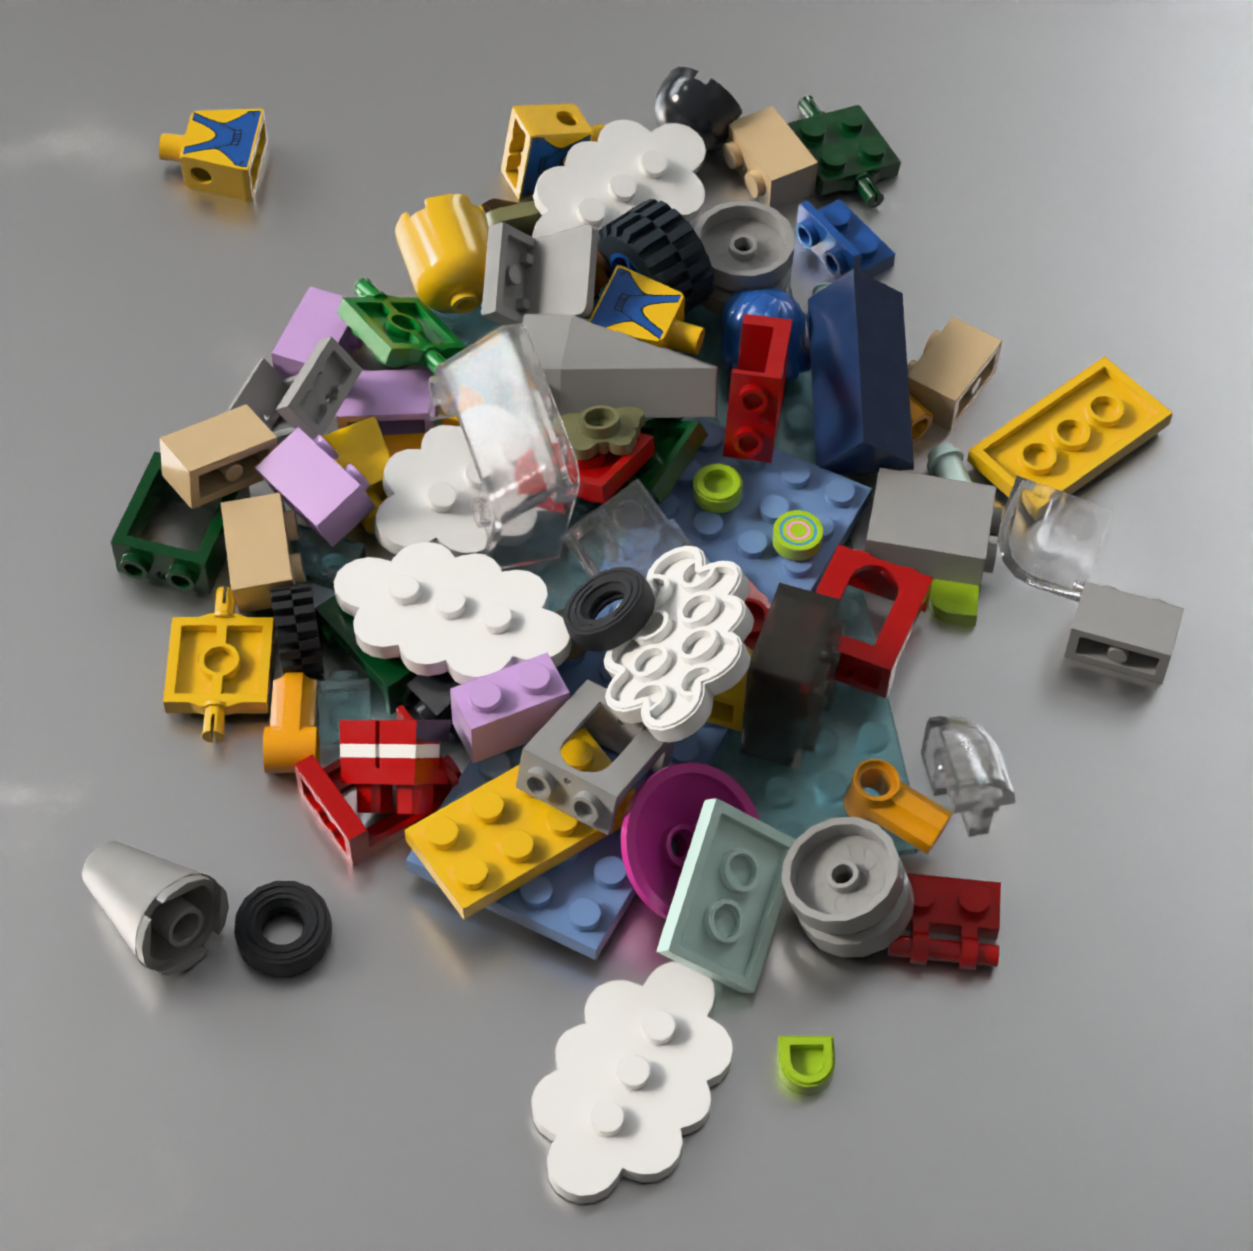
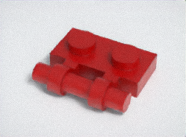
(951, 908)

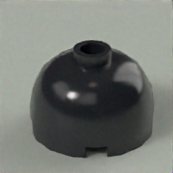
(697, 105)

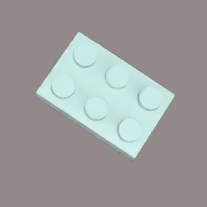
(727, 897)

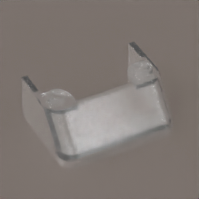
(515, 443)

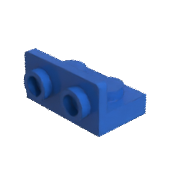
(842, 240)

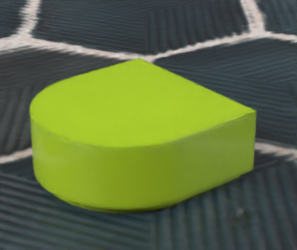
(954, 602)
(806, 1063)

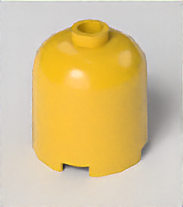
(446, 252)

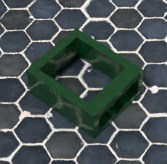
(162, 562)

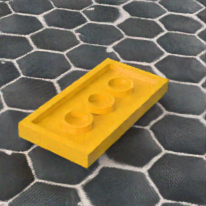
(1072, 432)
(503, 835)

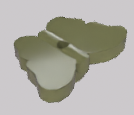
(604, 430)

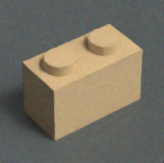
(770, 158)
(953, 370)
(216, 455)
(260, 549)

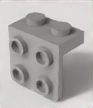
(539, 273)

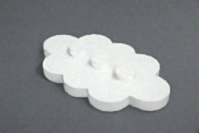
(620, 173)
(431, 496)
(449, 612)
(686, 648)
(631, 1082)

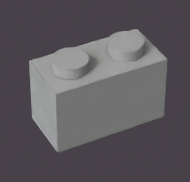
(1124, 632)

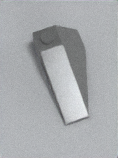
(610, 368)

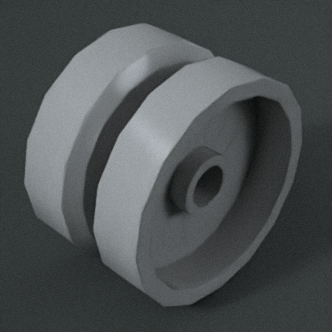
(747, 249)
(848, 887)

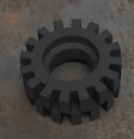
(297, 629)

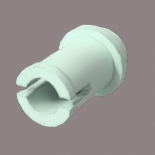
(946, 462)

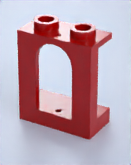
(757, 388)
(863, 664)
(323, 794)

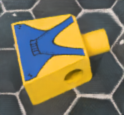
(540, 140)
(220, 151)
(647, 312)

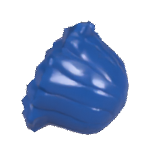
(770, 304)

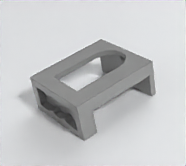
(304, 399)
(589, 795)

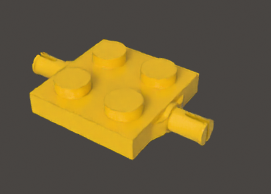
(219, 665)

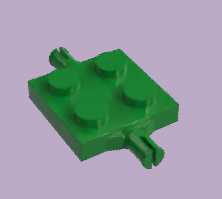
(398, 328)

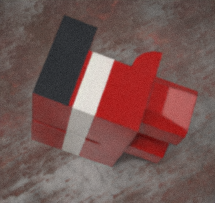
(390, 754)

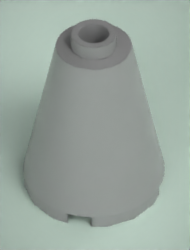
(156, 905)

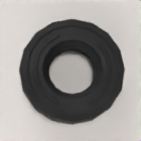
(617, 626)
(292, 957)

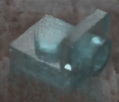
(342, 698)

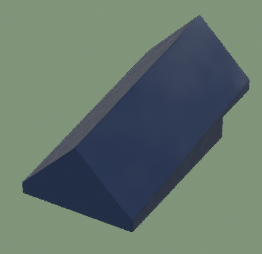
(860, 376)

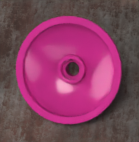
(668, 809)

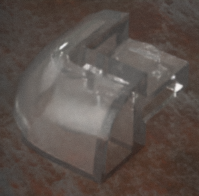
(624, 533)
(1051, 537)
(967, 767)

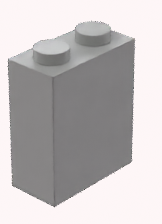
(934, 525)

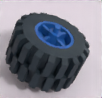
(661, 247)

